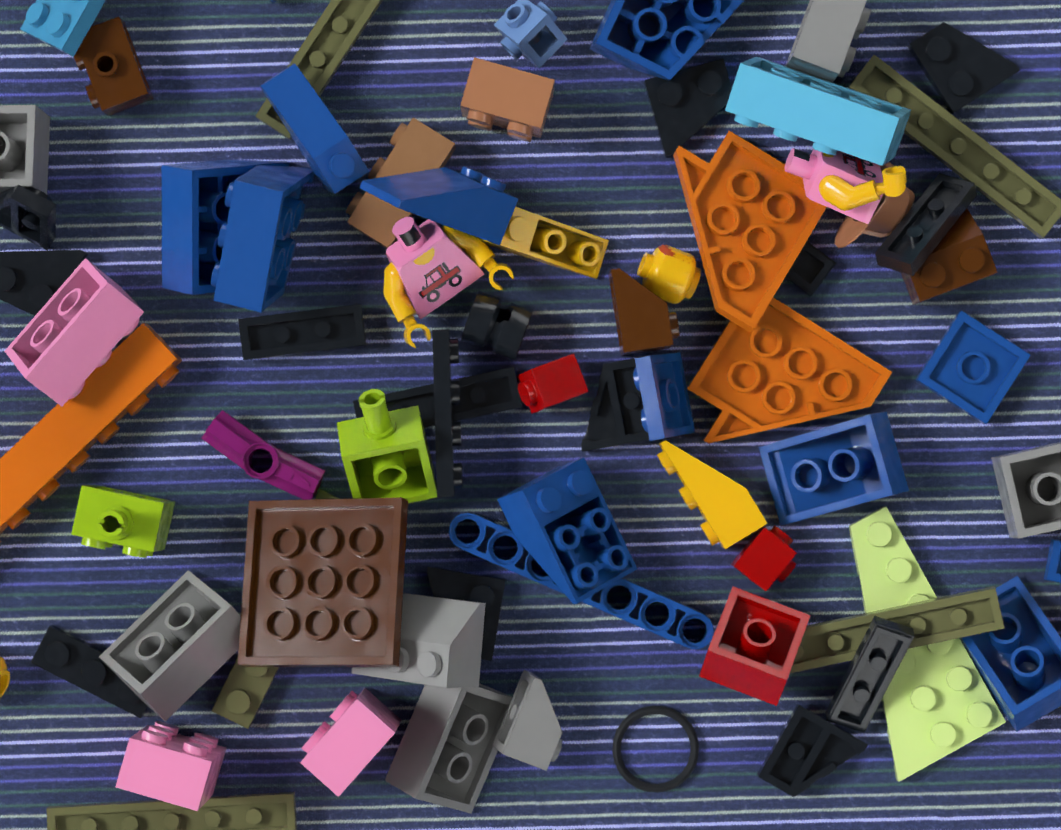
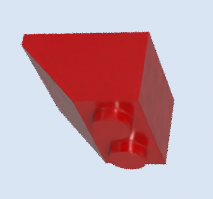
(754, 646)

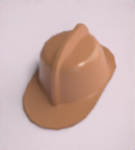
(883, 222)

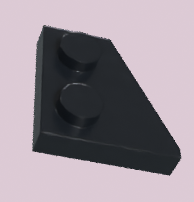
(959, 65)
(687, 101)
(29, 215)
(34, 276)
(615, 409)
(473, 588)
(807, 751)

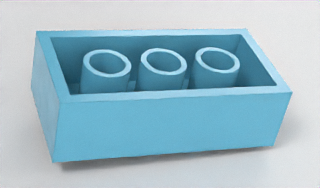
(816, 111)

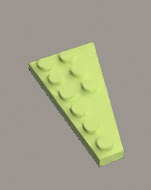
(937, 692)

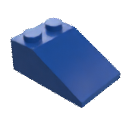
(452, 198)
(833, 468)
(1020, 661)

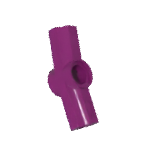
(240, 444)

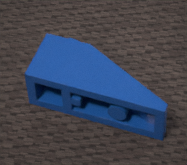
(314, 130)

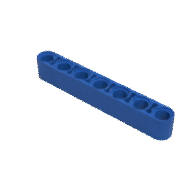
(633, 612)

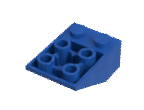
(569, 530)

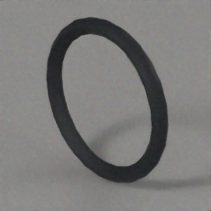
(694, 749)

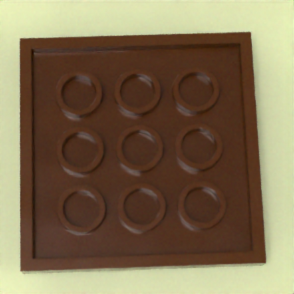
(323, 583)

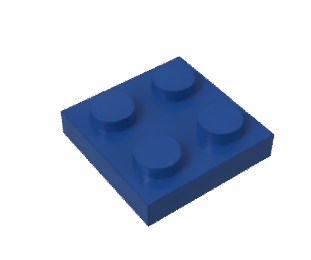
(972, 367)
(663, 395)

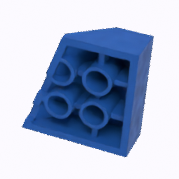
(659, 34)
(193, 218)
(257, 235)

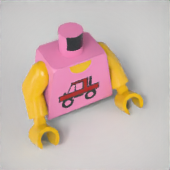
(845, 181)
(430, 268)

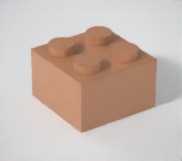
(506, 99)

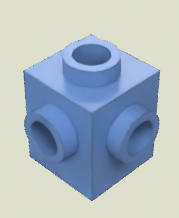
(530, 32)

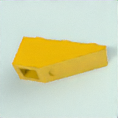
(553, 243)
(724, 504)

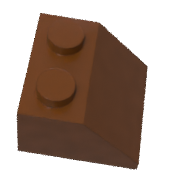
(955, 262)
(640, 316)

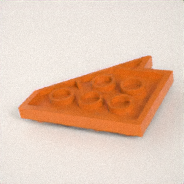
(746, 224)
(782, 375)

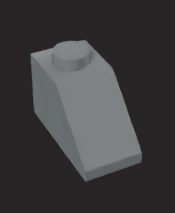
(530, 725)

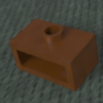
(112, 68)

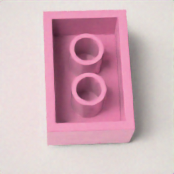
(74, 333)
(346, 747)
(171, 765)

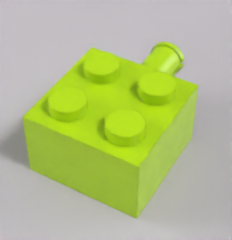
(386, 452)
(122, 518)

